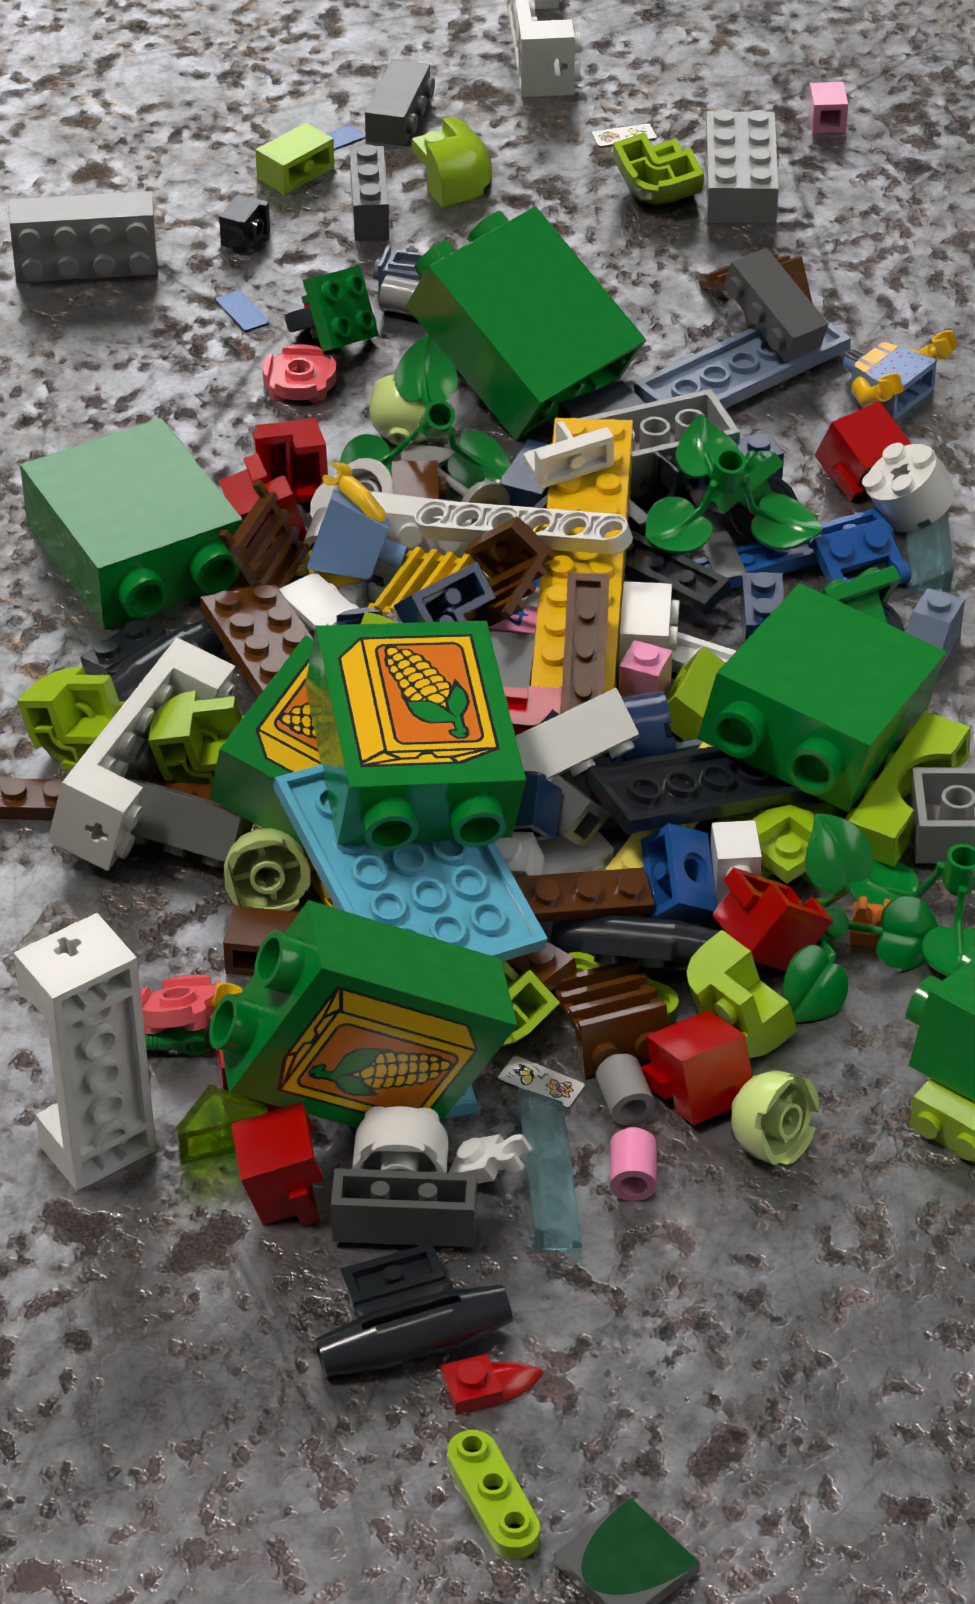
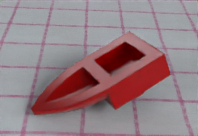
(483, 1383)

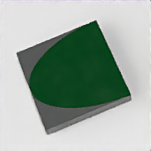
(626, 1559)

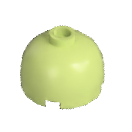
(392, 414)
(266, 870)
(774, 1116)

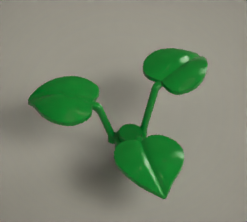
(430, 376)
(708, 451)
(834, 859)
(941, 945)

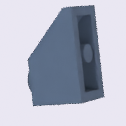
(937, 619)

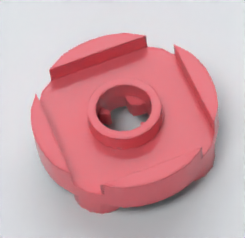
(312, 384)
(181, 1002)

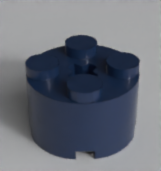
(652, 721)

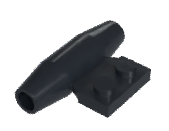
(138, 647)
(654, 942)
(407, 1314)

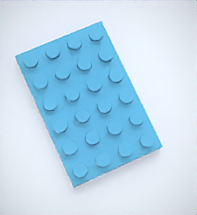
(424, 887)

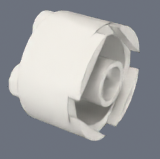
(909, 486)
(401, 1140)

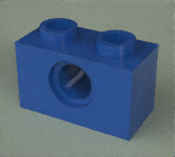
(679, 874)

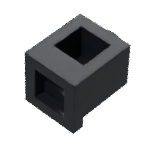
(244, 222)

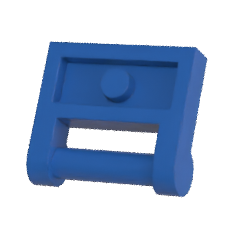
(858, 549)

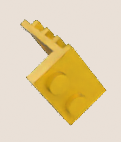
(417, 573)

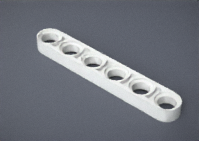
(555, 535)

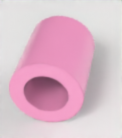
(633, 1164)

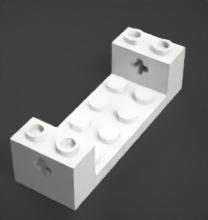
(543, 50)
(95, 800)
(94, 1016)

